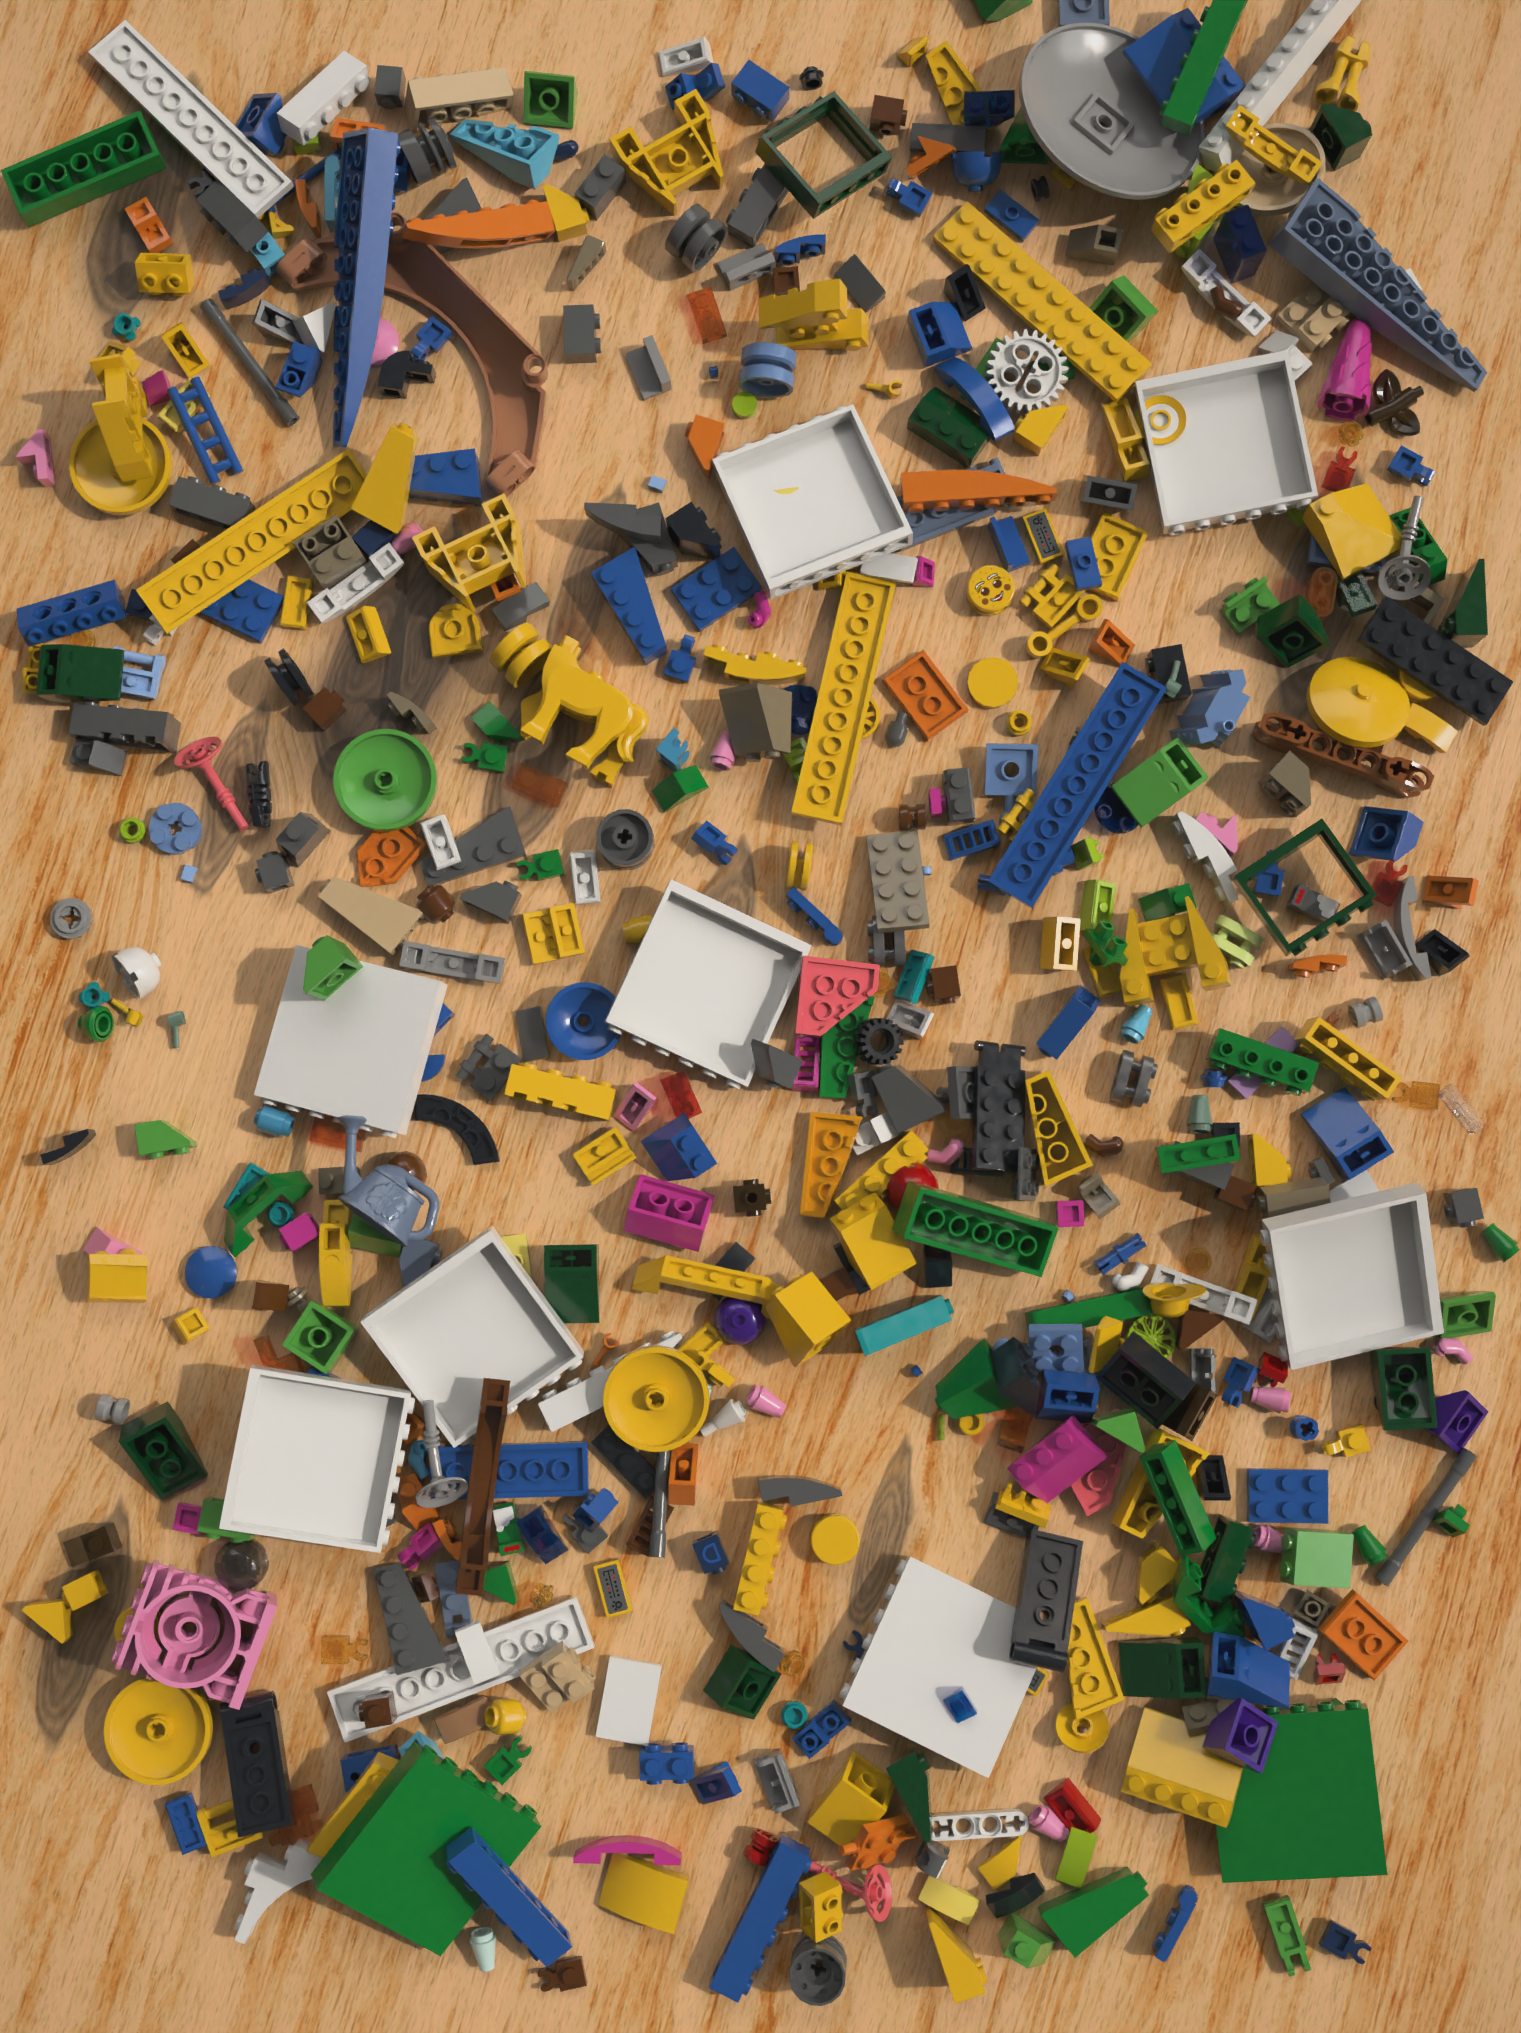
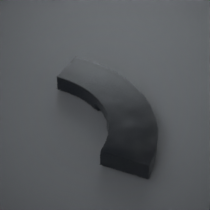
(462, 1121)

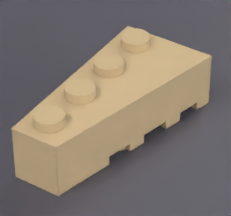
(457, 96)

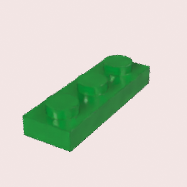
(1198, 1153)

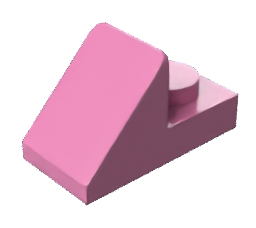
(39, 454)
(1226, 835)

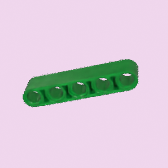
(1091, 1311)

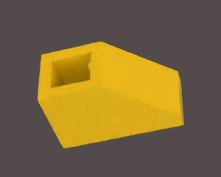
(1154, 1571)

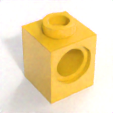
(84, 1590)

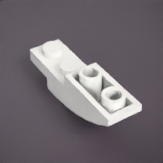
(1203, 845)

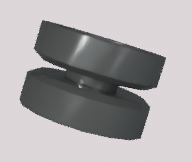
(695, 237)
(618, 826)

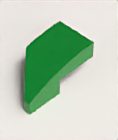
(495, 724)

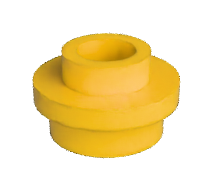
(1022, 715)

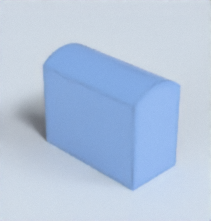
(657, 483)
(188, 873)

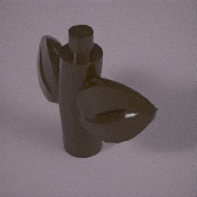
(1394, 405)

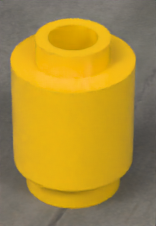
(636, 928)

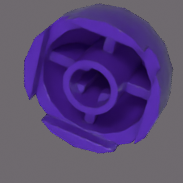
(739, 1321)

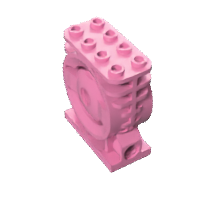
(141, 1651)

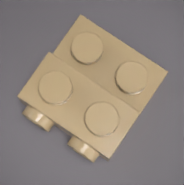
(1313, 317)
(558, 1677)

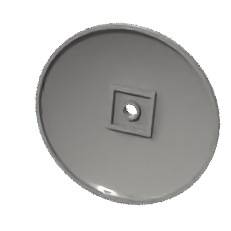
(1083, 78)

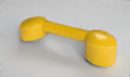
(1086, 609)

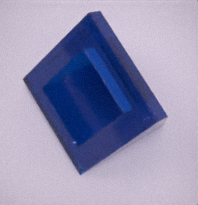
(960, 1705)

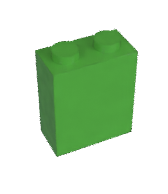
(1316, 1557)

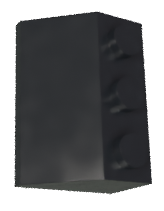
(1145, 1380)

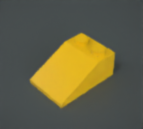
(962, 1970)

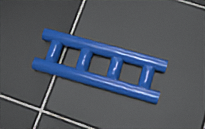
(208, 415)

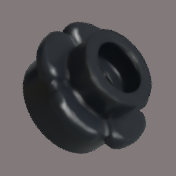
(811, 78)

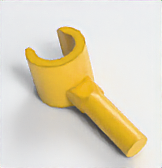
(886, 388)
(133, 1017)

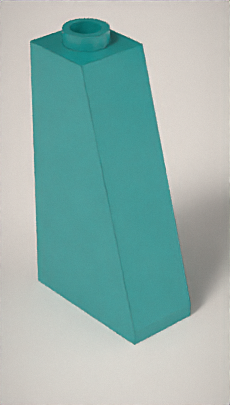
(903, 1324)

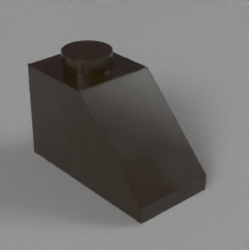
(93, 1544)

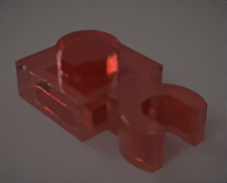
(1339, 474)
(1387, 885)

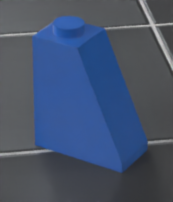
(1068, 1022)

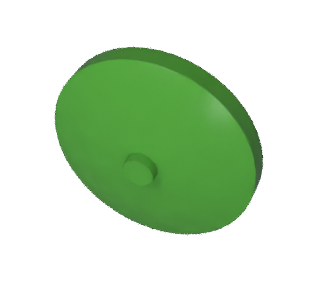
(385, 780)

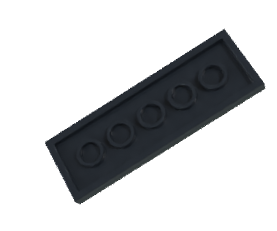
(1435, 661)

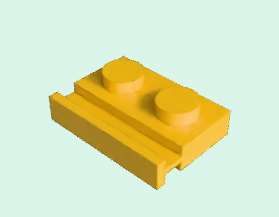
(604, 1156)

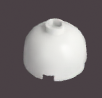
(138, 970)

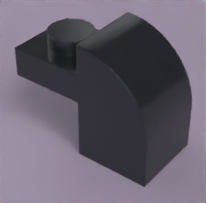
(399, 370)

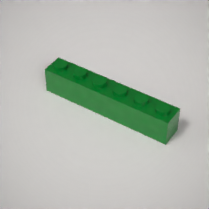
(1201, 64)

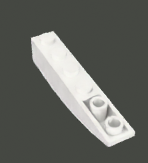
(586, 1395)

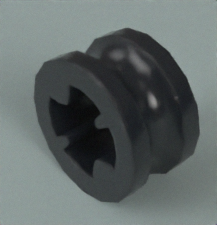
(1039, 188)

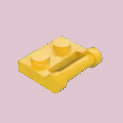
(224, 1835)

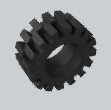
(892, 1041)

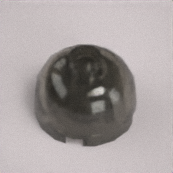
(241, 1564)

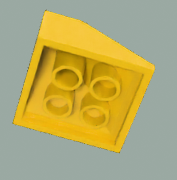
(1352, 529)

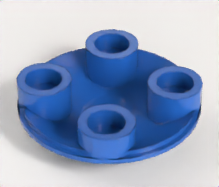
(210, 1272)

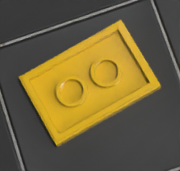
(1116, 551)

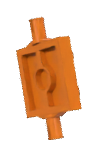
(877, 1842)

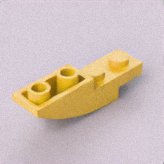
(765, 669)
(335, 1255)

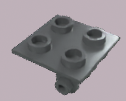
(1027, 1185)

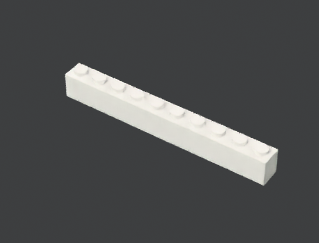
(1278, 75)

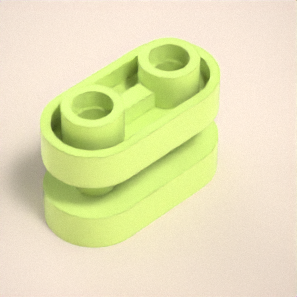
(1240, 955)

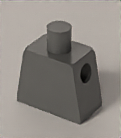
(301, 837)

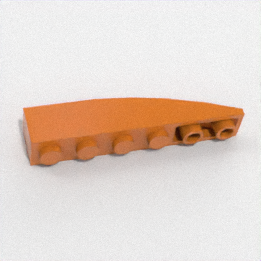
(485, 228)
(969, 489)

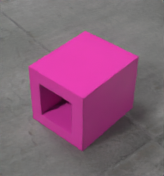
(299, 1232)

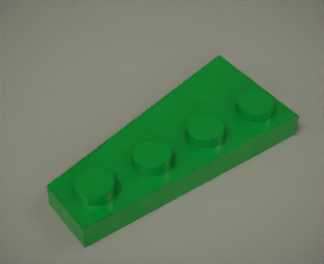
(838, 1053)

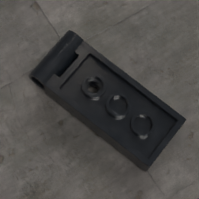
(1047, 1587)
(261, 1779)

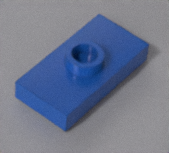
(1011, 215)
(1083, 564)
(185, 1823)

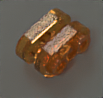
(1321, 591)

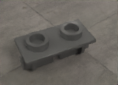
(1203, 1366)

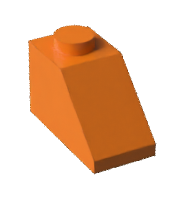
(705, 441)
(683, 1475)

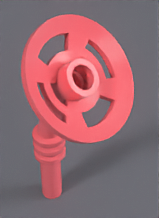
(198, 753)
(871, 1892)

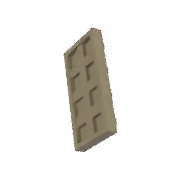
(897, 881)

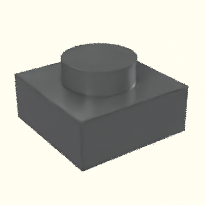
(1319, 1169)

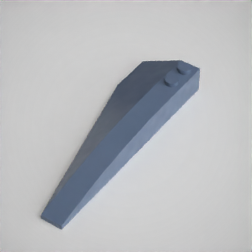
(1345, 260)

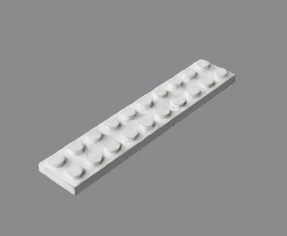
(190, 118)
(422, 1690)

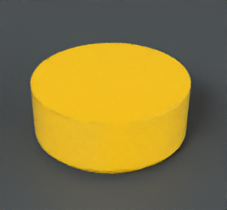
(971, 1424)

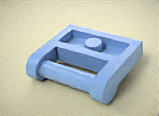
(141, 682)

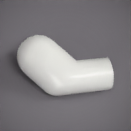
(1130, 1281)

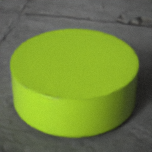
(744, 405)

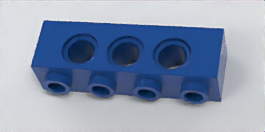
(71, 613)

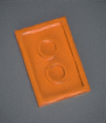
(925, 695)
(1363, 1634)

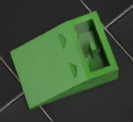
(1159, 782)

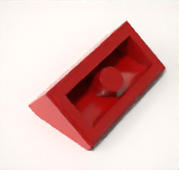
(1072, 1807)

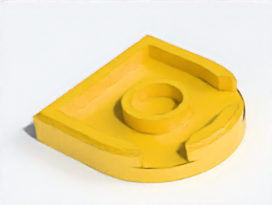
(454, 632)

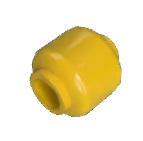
(505, 1716)

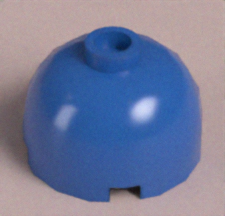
(976, 169)

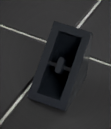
(963, 291)
(1441, 952)
(937, 1267)
(1212, 1479)

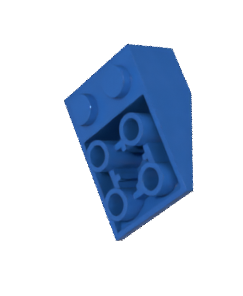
(1346, 1134)
(1247, 1672)

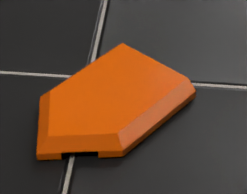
(387, 856)

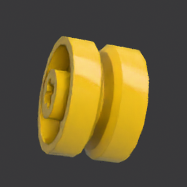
(521, 655)

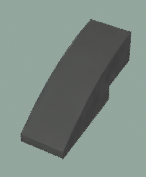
(625, 521)
(797, 1488)
(751, 1636)

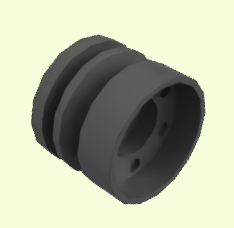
(426, 150)
(818, 1984)

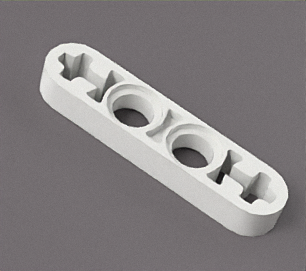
(976, 1830)

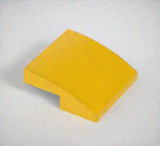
(552, 934)

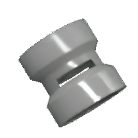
(1364, 1012)
(112, 1409)

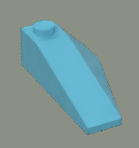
(515, 152)

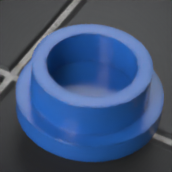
(1213, 1078)

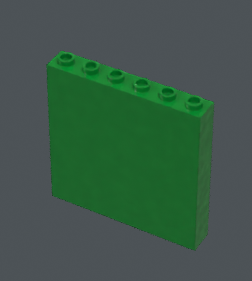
(1312, 1804)
(396, 1854)

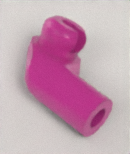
(762, 611)

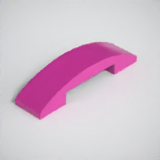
(663, 1853)

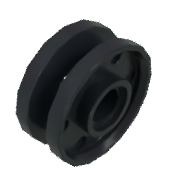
(288, 677)

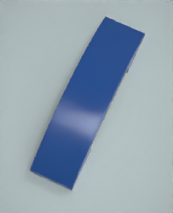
(979, 394)

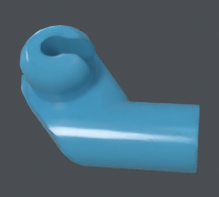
(416, 1459)

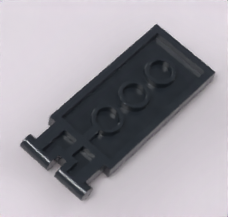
(998, 1107)

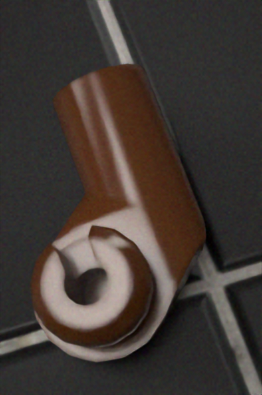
(1223, 305)
(1104, 1148)

